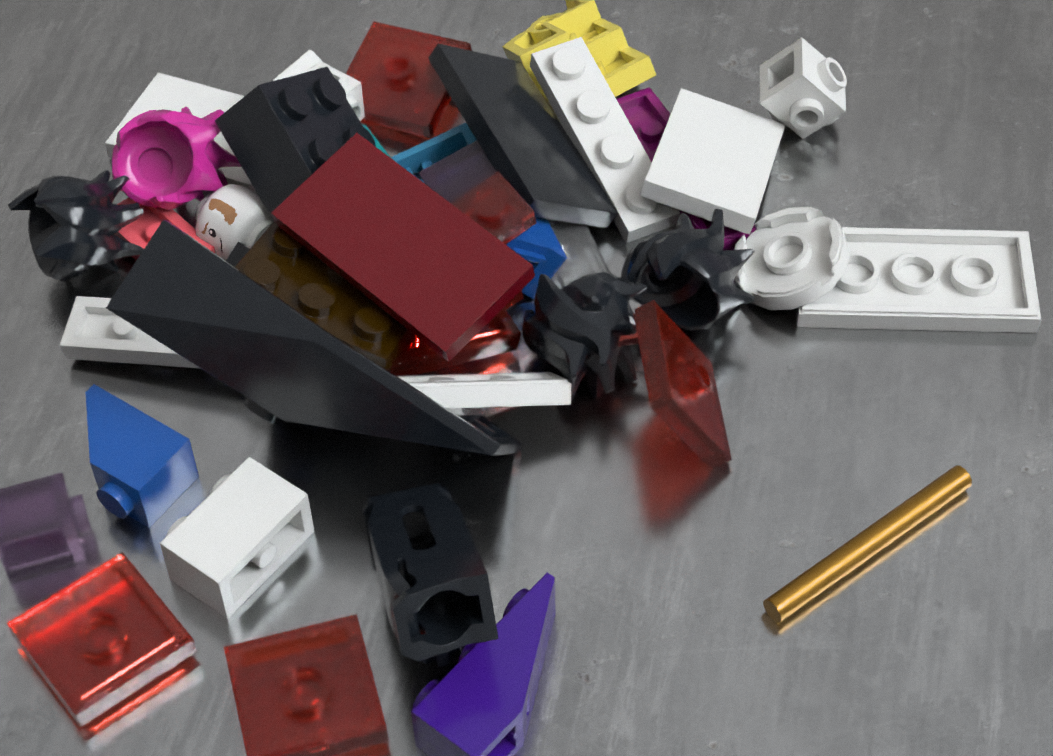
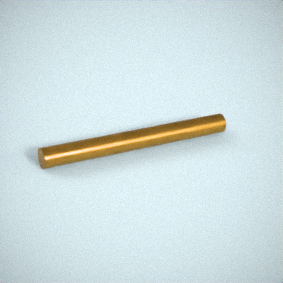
(866, 544)

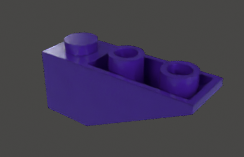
(491, 691)

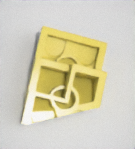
(619, 64)

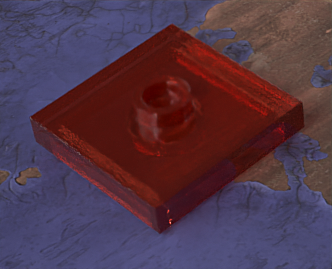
(399, 80)
(681, 385)
(102, 638)
(306, 691)

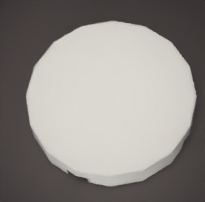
(794, 258)

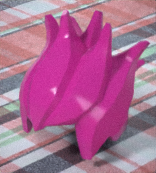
(170, 157)

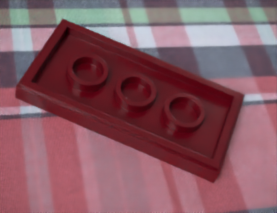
(403, 246)

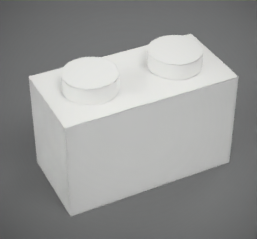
(237, 536)

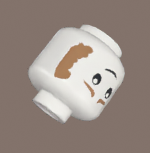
(231, 217)

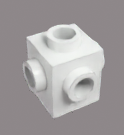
(803, 88)

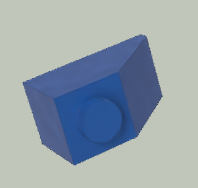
(135, 459)

